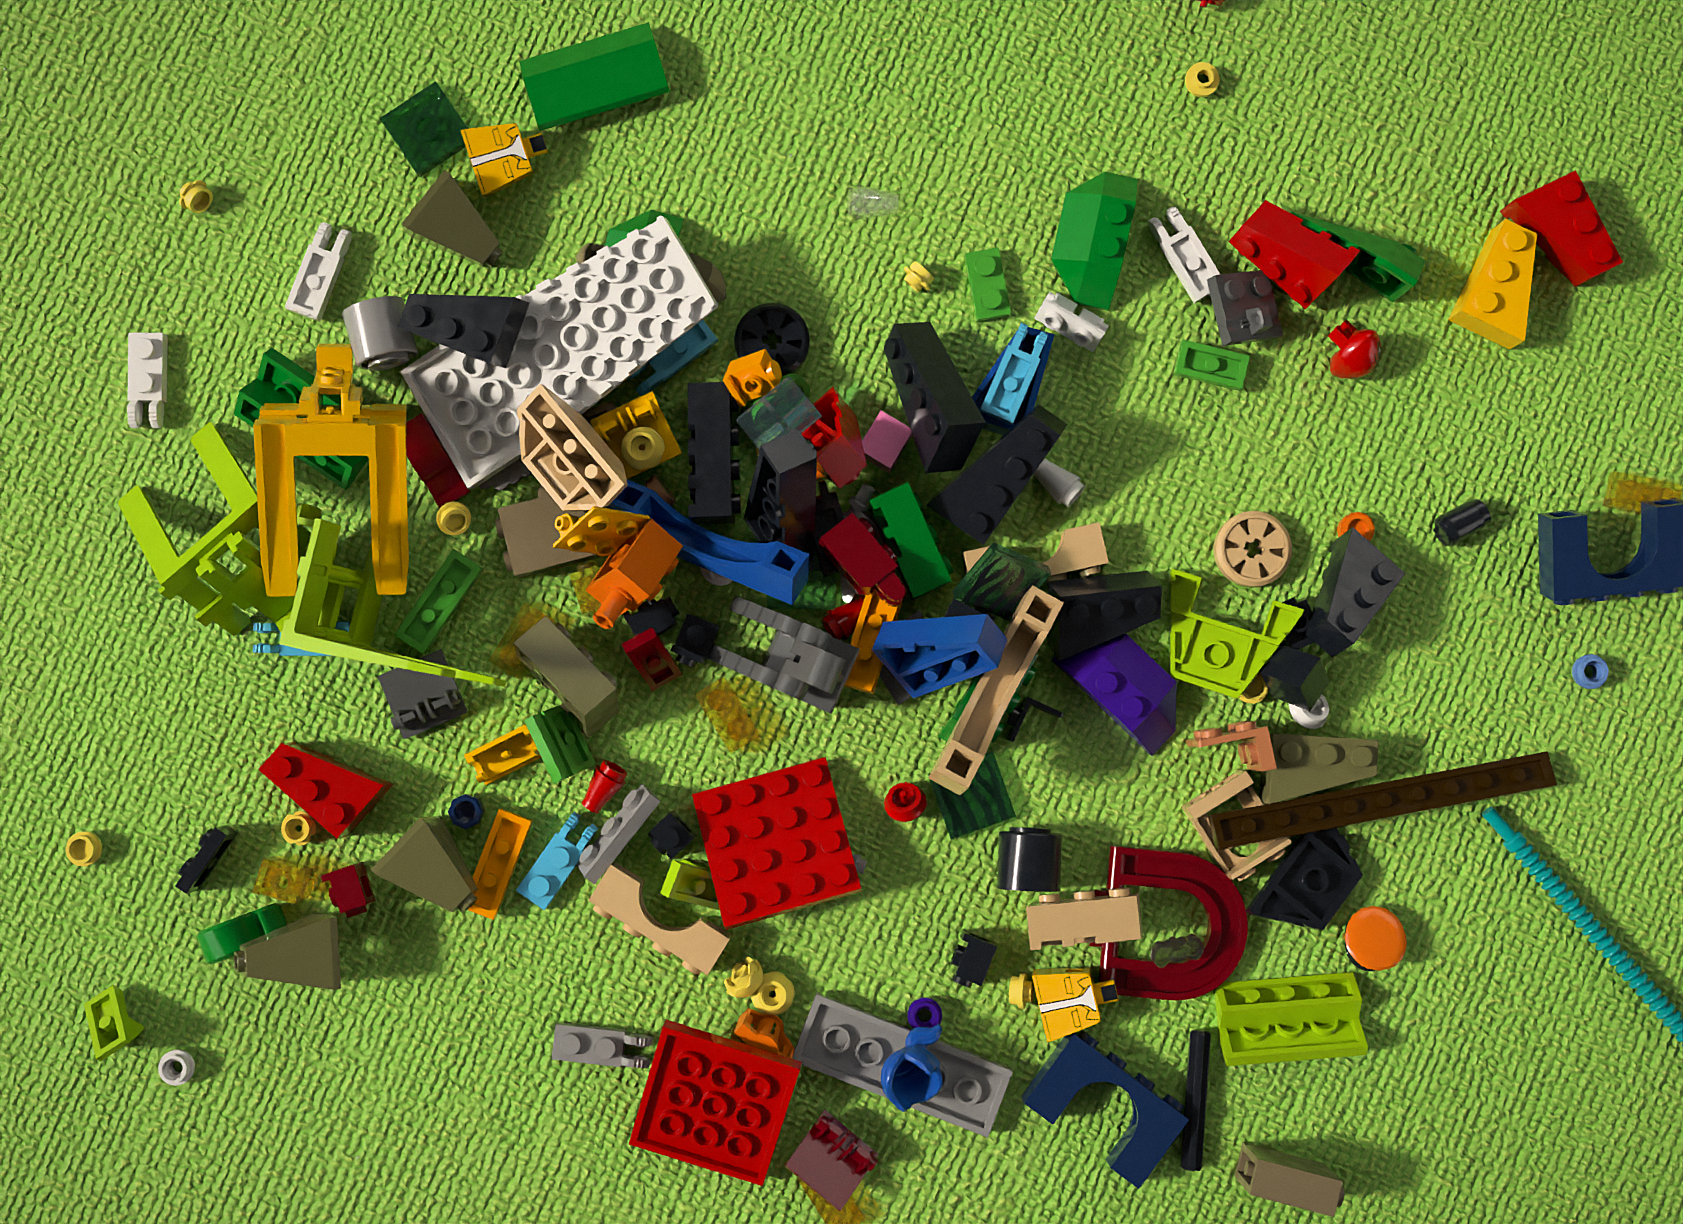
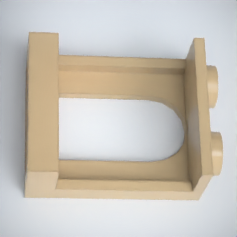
(1232, 865)

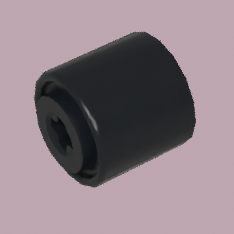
(1029, 860)

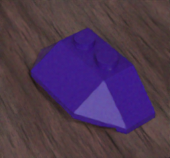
(1127, 688)

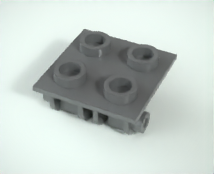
(421, 698)

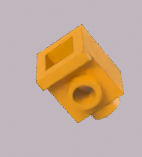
(752, 376)

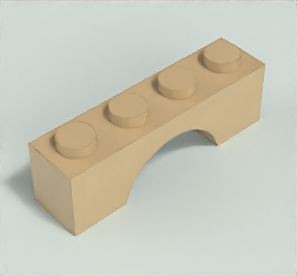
(1078, 550)
(622, 896)

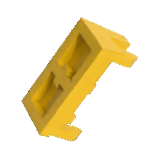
(503, 755)

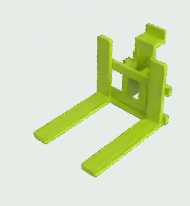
(180, 574)

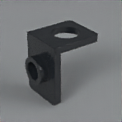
(1019, 713)

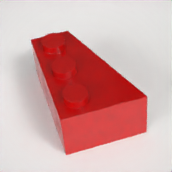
(1566, 228)
(1290, 253)
(836, 440)
(324, 787)

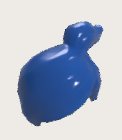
(913, 1072)

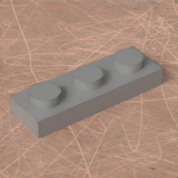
(617, 833)

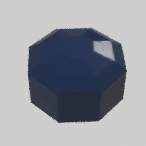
(466, 811)

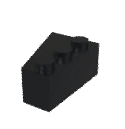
(469, 324)
(1352, 592)
(1101, 609)

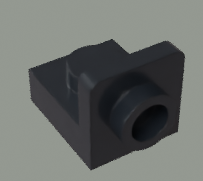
(695, 641)

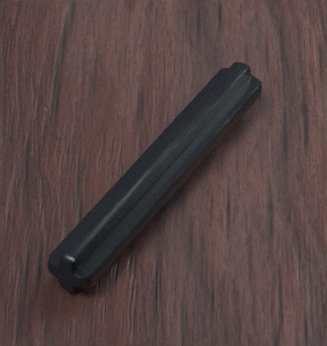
(1196, 1099)

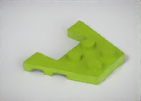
(1218, 653)

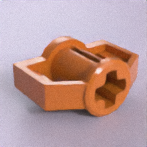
(760, 1034)

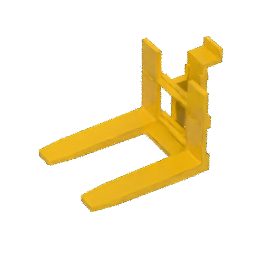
(331, 432)

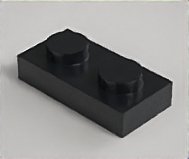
(197, 869)

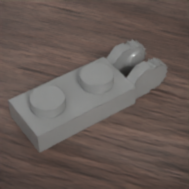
(598, 1045)

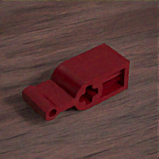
(433, 462)

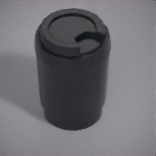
(1461, 522)

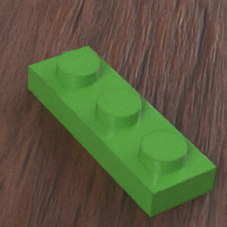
(439, 601)

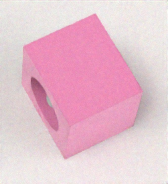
(885, 441)

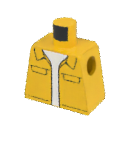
(501, 155)
(1070, 999)

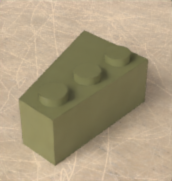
(569, 674)
(1315, 764)

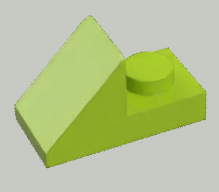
(690, 884)
(110, 1023)

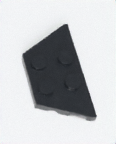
(1309, 882)

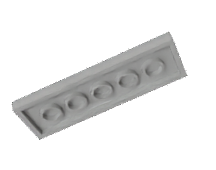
(857, 1043)

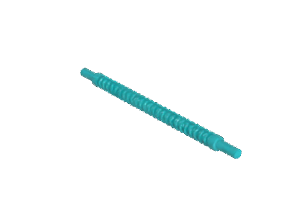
(1516, 843)

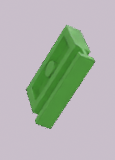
(559, 743)

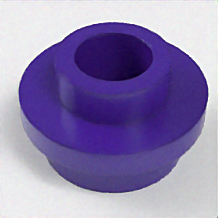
(921, 1003)

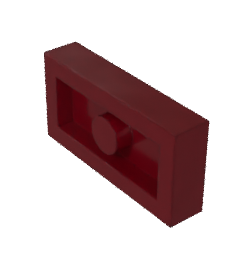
(652, 659)

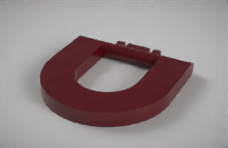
(1224, 937)

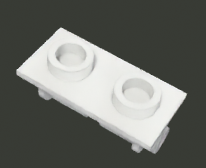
(1058, 315)

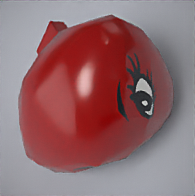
(1357, 353)

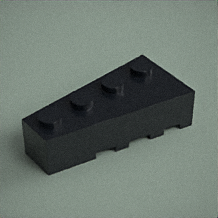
(933, 397)
(712, 454)
(992, 482)
(784, 493)

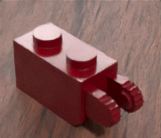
(863, 560)

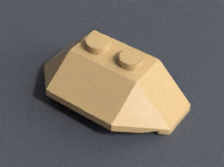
(567, 453)

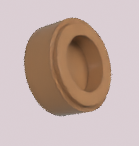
(661, 489)

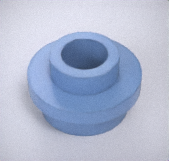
(1599, 667)

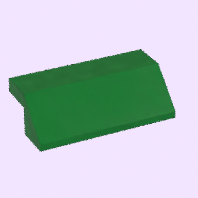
(594, 76)
(282, 382)

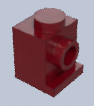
(350, 889)

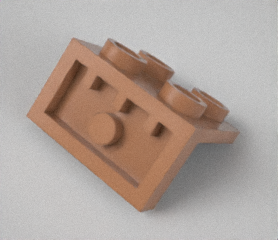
(1255, 746)

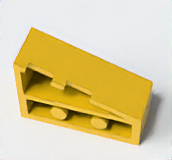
(1499, 286)

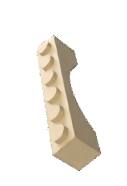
(994, 691)

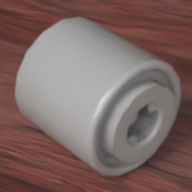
(375, 334)

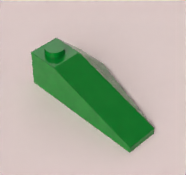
(1380, 264)

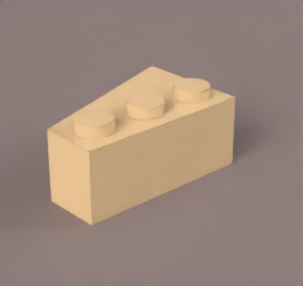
(1084, 918)

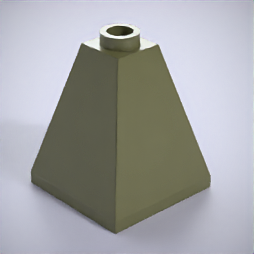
(452, 223)
(429, 866)
(295, 954)

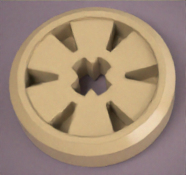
(1260, 568)

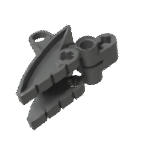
(799, 660)

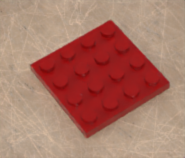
(776, 843)
(714, 1102)

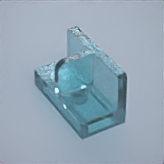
(778, 413)

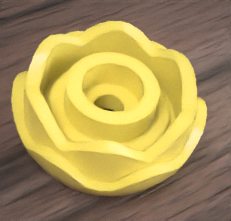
(653, 448)
(745, 978)
(784, 992)

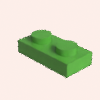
(987, 284)
(1211, 365)

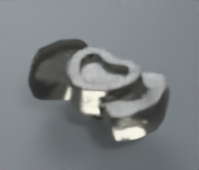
(1176, 950)

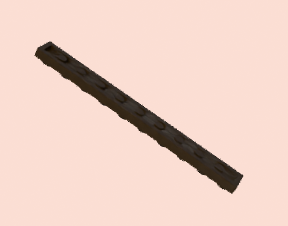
(1381, 801)

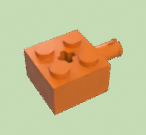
(633, 572)

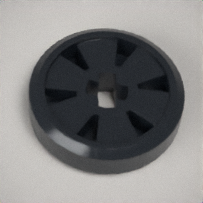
(785, 324)

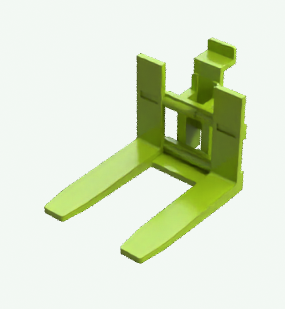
(320, 599)

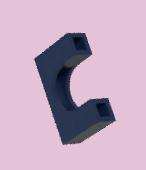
(1566, 566)
(1154, 1119)

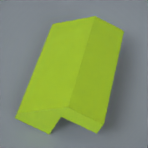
(1290, 1019)

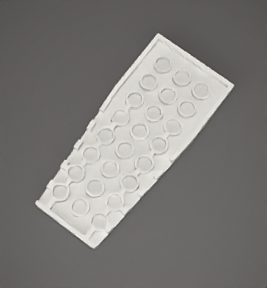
(576, 339)

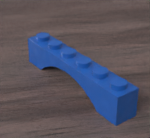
(761, 566)

